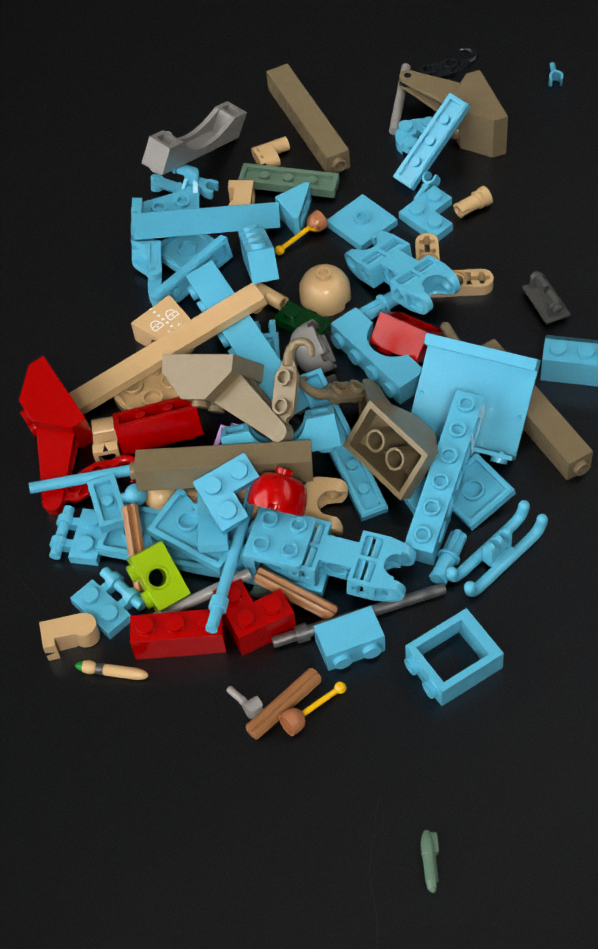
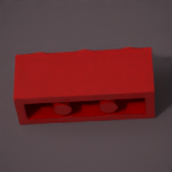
(156, 425)
(175, 635)

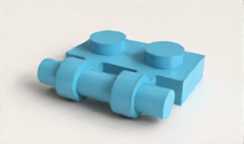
(85, 540)
(108, 613)

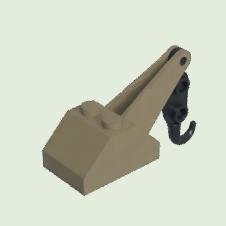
(486, 122)

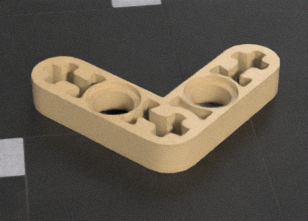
(473, 275)

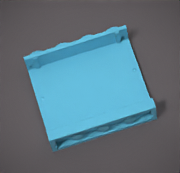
(499, 376)

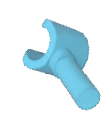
(555, 75)
(428, 184)

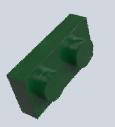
(293, 316)

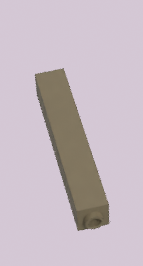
(308, 119)
(554, 434)
(183, 465)

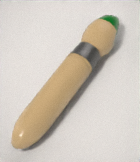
(126, 672)

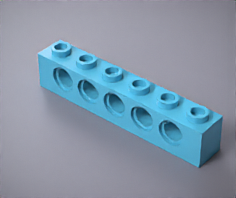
(445, 476)

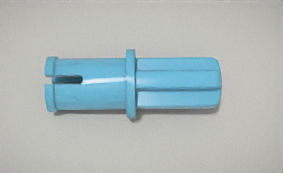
(382, 303)
(448, 556)

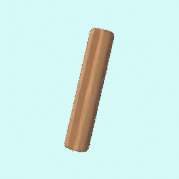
(133, 533)
(295, 593)
(287, 699)

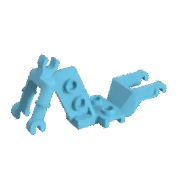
(147, 252)

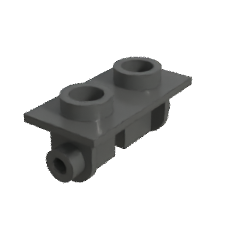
(545, 298)

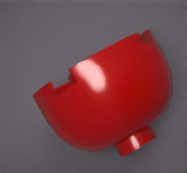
(279, 492)

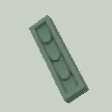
(283, 179)

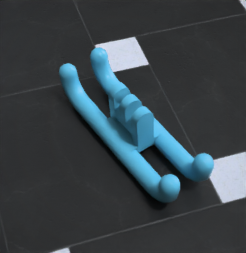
(498, 551)

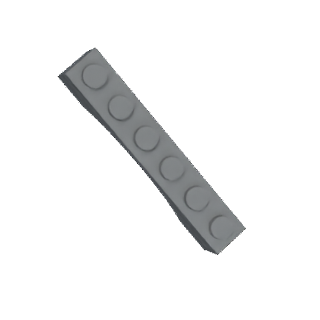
(220, 127)

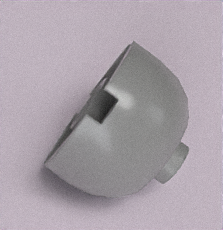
(323, 353)

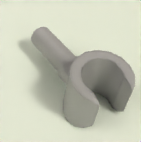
(251, 707)

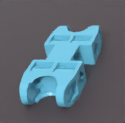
(409, 279)
(354, 561)

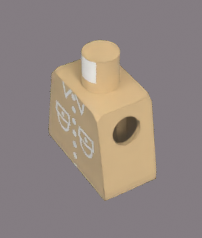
(159, 321)

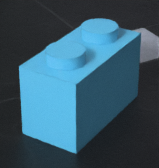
(349, 638)

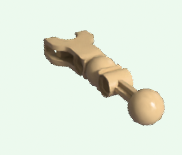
(319, 492)

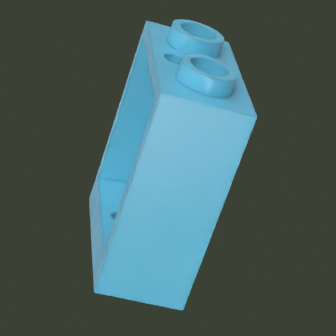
(477, 638)

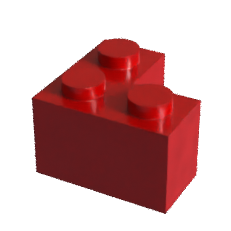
(255, 622)

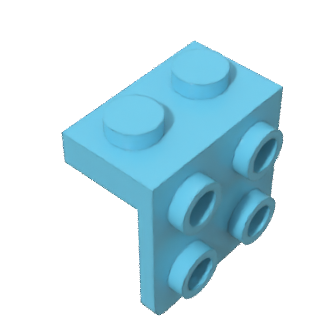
(277, 540)

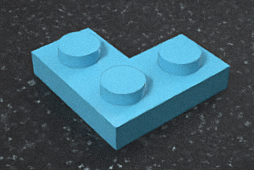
(425, 211)
(220, 488)

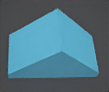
(295, 206)

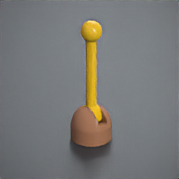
(315, 223)
(294, 719)

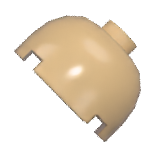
(324, 290)

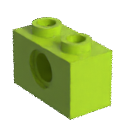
(172, 586)

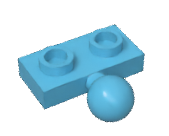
(109, 501)

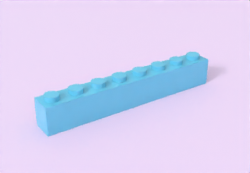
(243, 336)

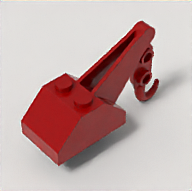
(59, 434)

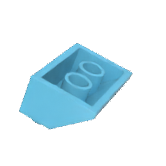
(570, 360)

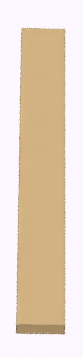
(175, 342)

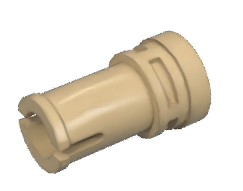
(477, 199)

